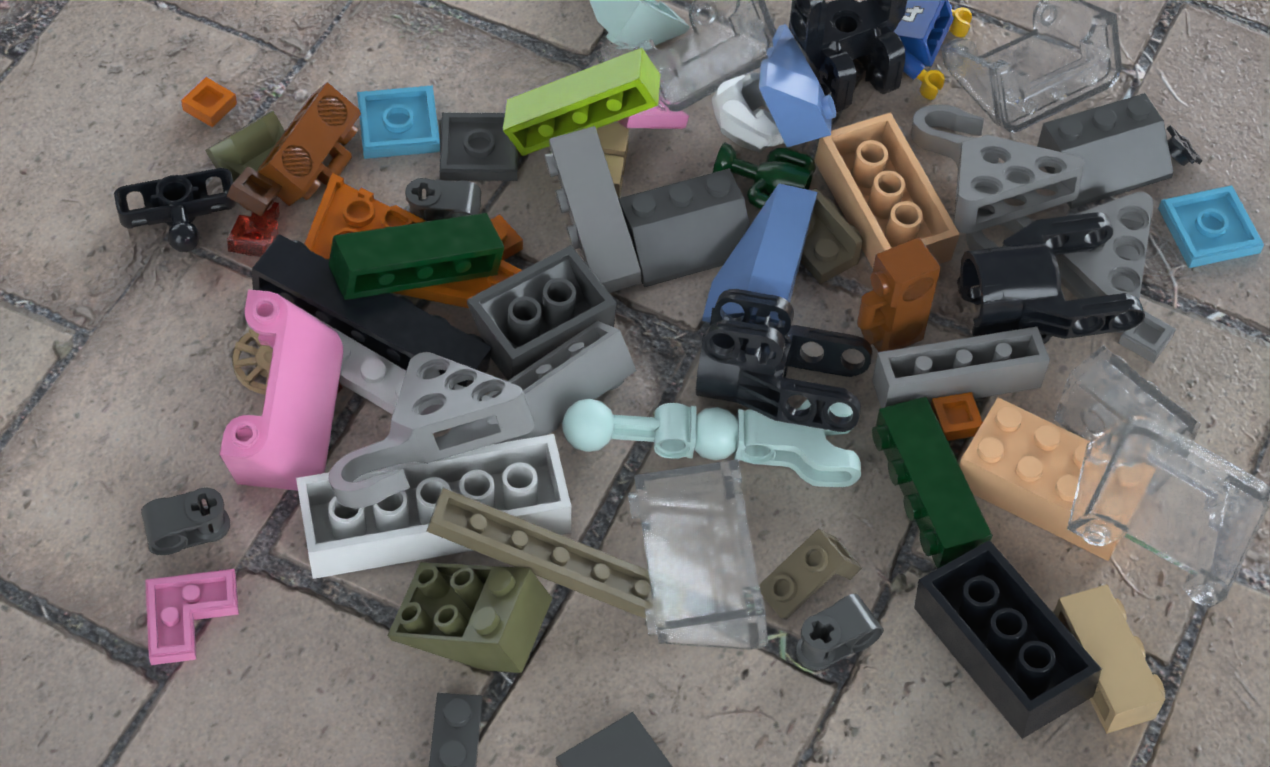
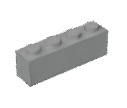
(593, 208)
(975, 364)
(574, 371)

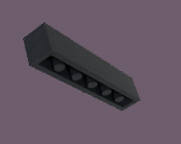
(379, 322)

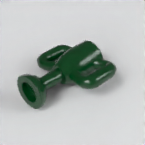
(781, 167)

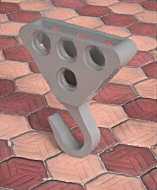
(984, 181)
(1112, 266)
(424, 407)

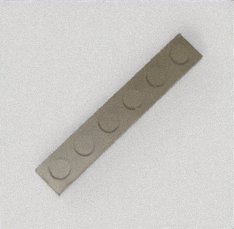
(542, 551)

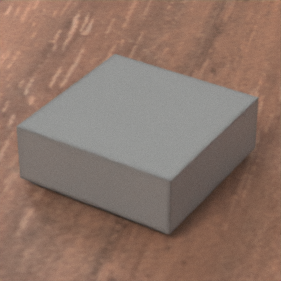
(1148, 337)

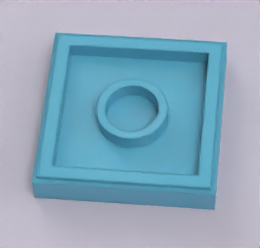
(398, 122)
(1210, 226)

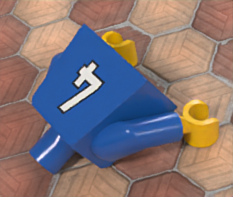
(922, 35)

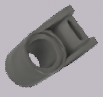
(443, 198)
(182, 521)
(837, 633)

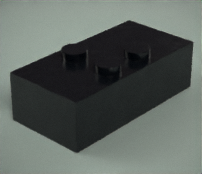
(1006, 638)

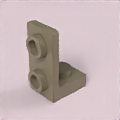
(807, 572)

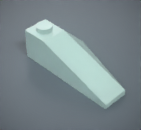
(638, 20)

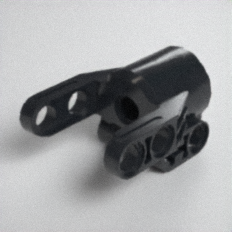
(849, 30)
(1024, 282)
(750, 361)

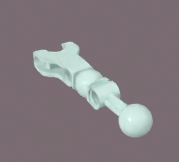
(717, 435)

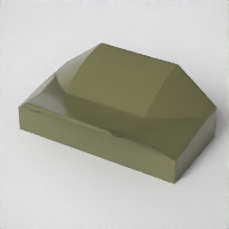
(247, 145)

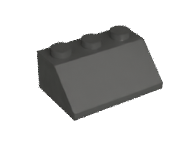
(1119, 143)
(685, 226)
(540, 310)

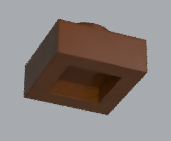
(254, 191)

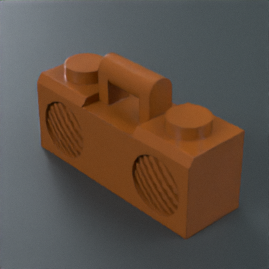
(314, 132)
(901, 296)

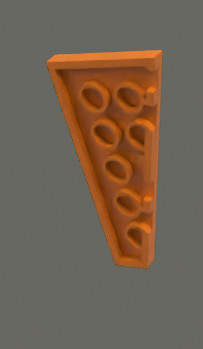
(351, 211)

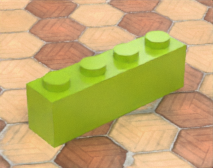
(582, 101)

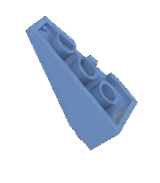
(794, 92)
(768, 251)

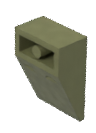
(473, 614)

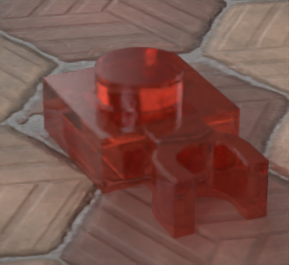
(254, 233)

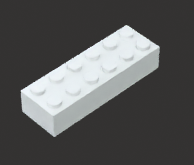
(509, 476)

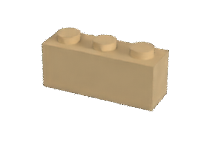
(1126, 687)

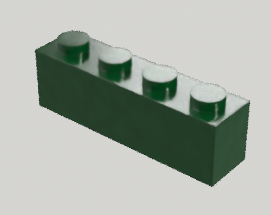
(415, 255)
(930, 480)

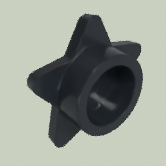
(1181, 148)

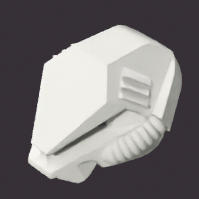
(739, 116)

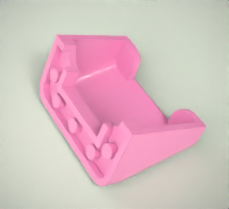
(299, 398)

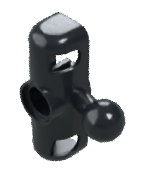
(177, 203)

